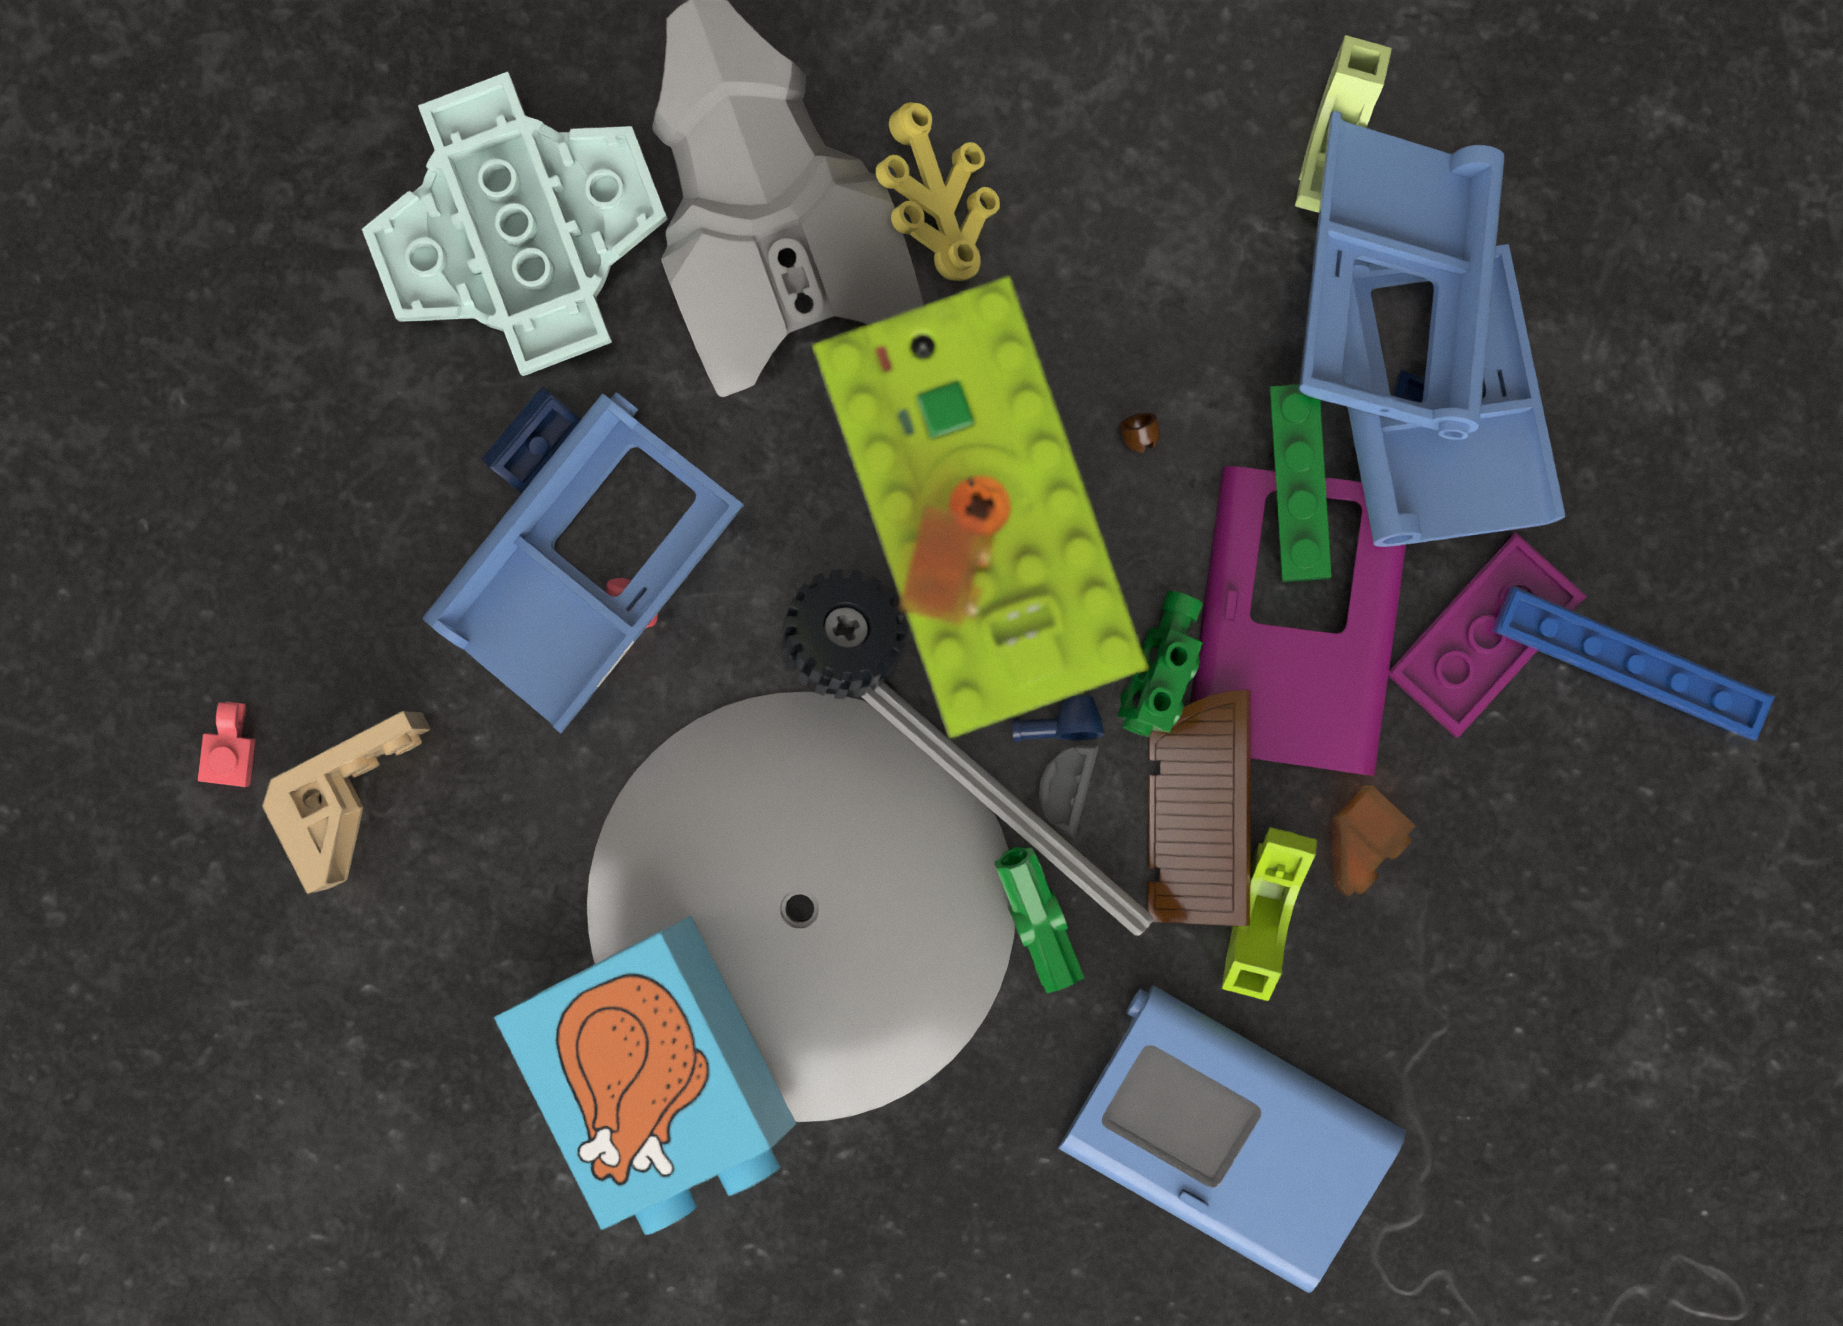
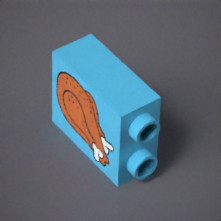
(649, 1079)

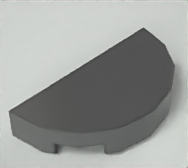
(1065, 787)

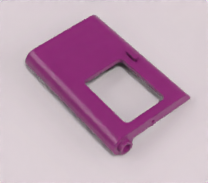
(1311, 691)

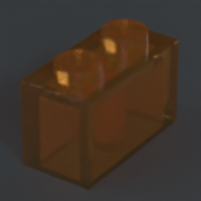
(945, 566)

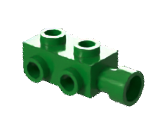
(1167, 678)

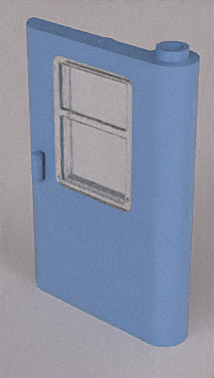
(1238, 1128)

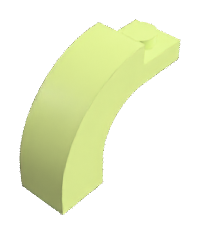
(1351, 90)

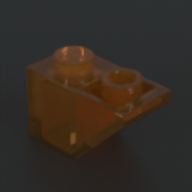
(1364, 836)

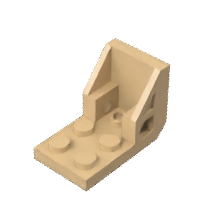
(324, 834)

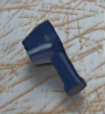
(1076, 721)

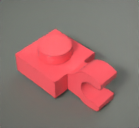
(227, 755)

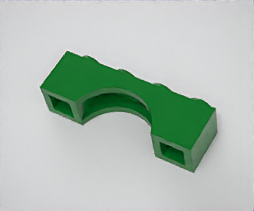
(1300, 485)

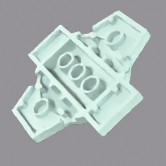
(515, 224)

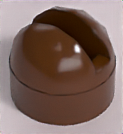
(1140, 431)

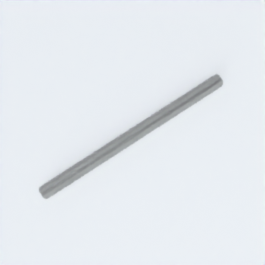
(1009, 808)

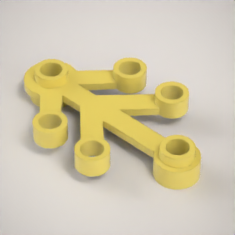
(911, 128)

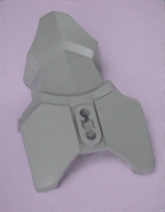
(762, 184)

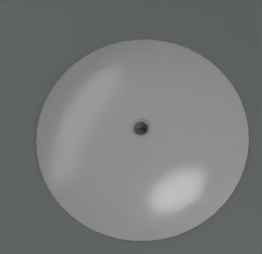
(867, 826)

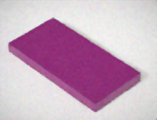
(1458, 659)

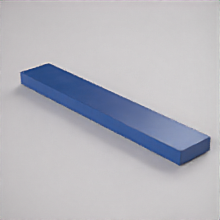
(1633, 663)

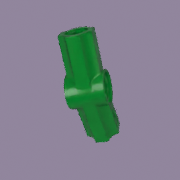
(1038, 919)

